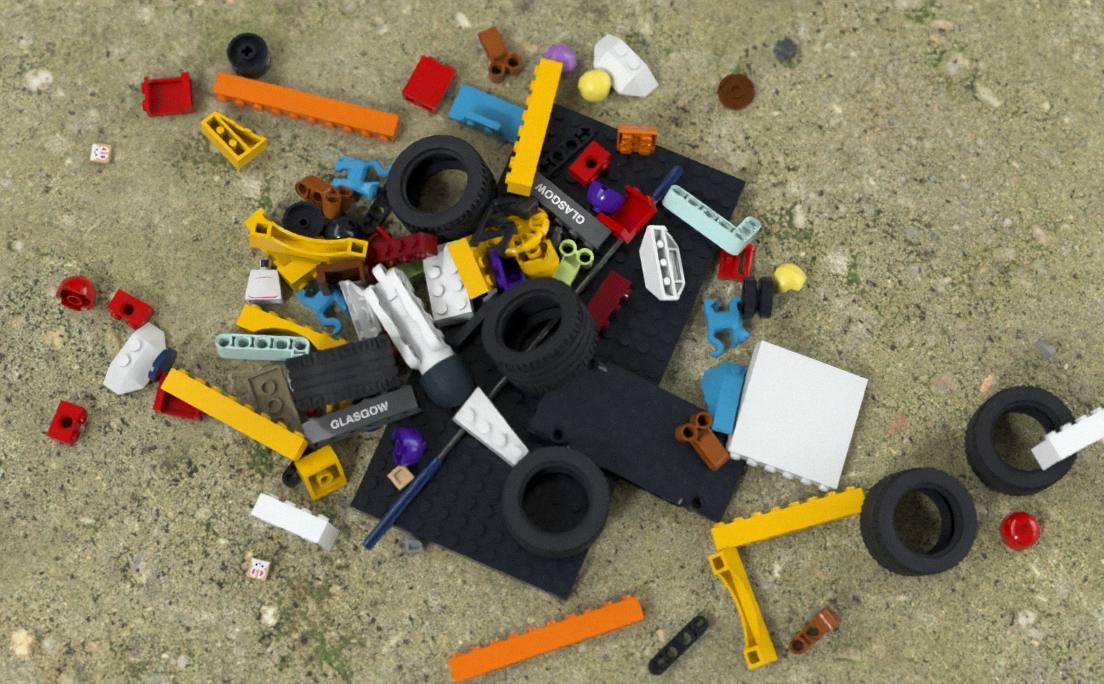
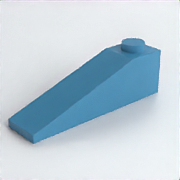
(722, 393)

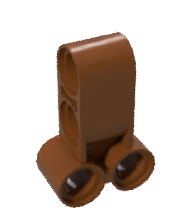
(499, 55)
(325, 195)
(704, 440)
(823, 621)

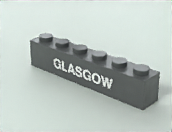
(569, 214)
(362, 416)

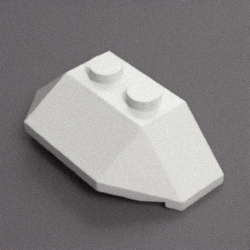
(626, 70)
(661, 264)
(361, 312)
(134, 361)

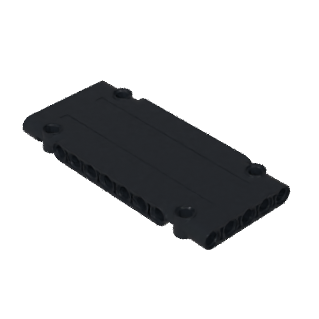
(631, 435)

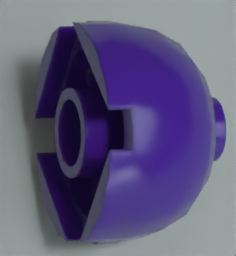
(604, 198)
(408, 446)

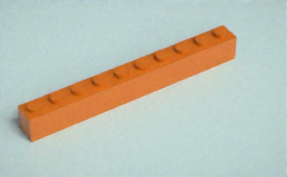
(306, 107)
(546, 639)

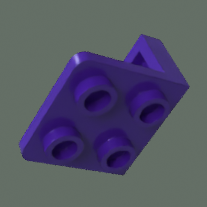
(507, 278)

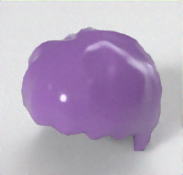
(564, 55)

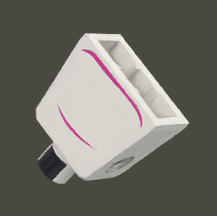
(264, 285)

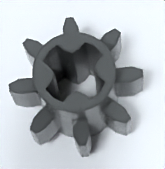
(784, 49)

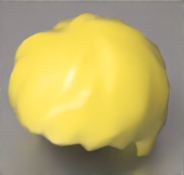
(594, 85)
(788, 277)

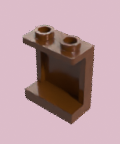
(335, 272)

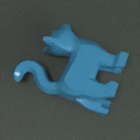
(357, 175)
(321, 304)
(724, 321)

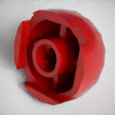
(76, 293)
(1019, 530)

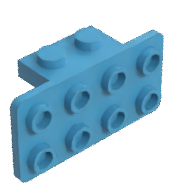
(487, 113)

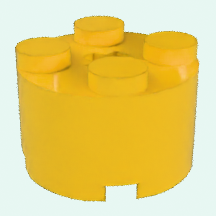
(539, 261)

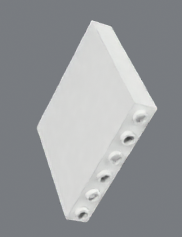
(795, 416)

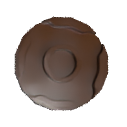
(735, 91)

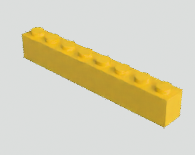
(534, 128)
(235, 415)
(787, 520)

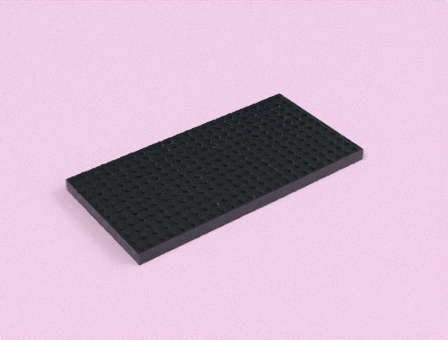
(464, 498)

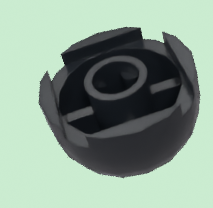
(343, 227)

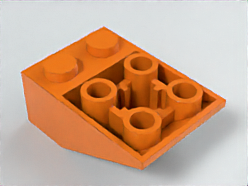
(636, 138)

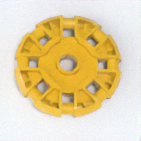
(537, 224)

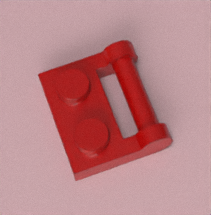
(729, 264)

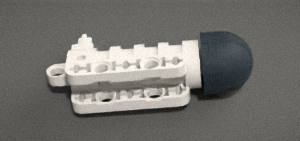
(445, 375)

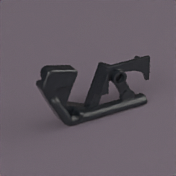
(492, 217)

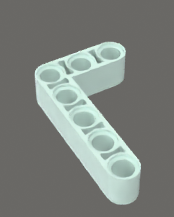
(710, 223)
(254, 347)

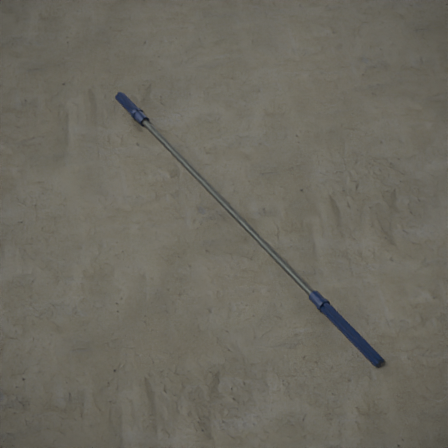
(435, 463)

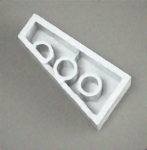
(295, 521)

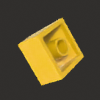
(321, 472)

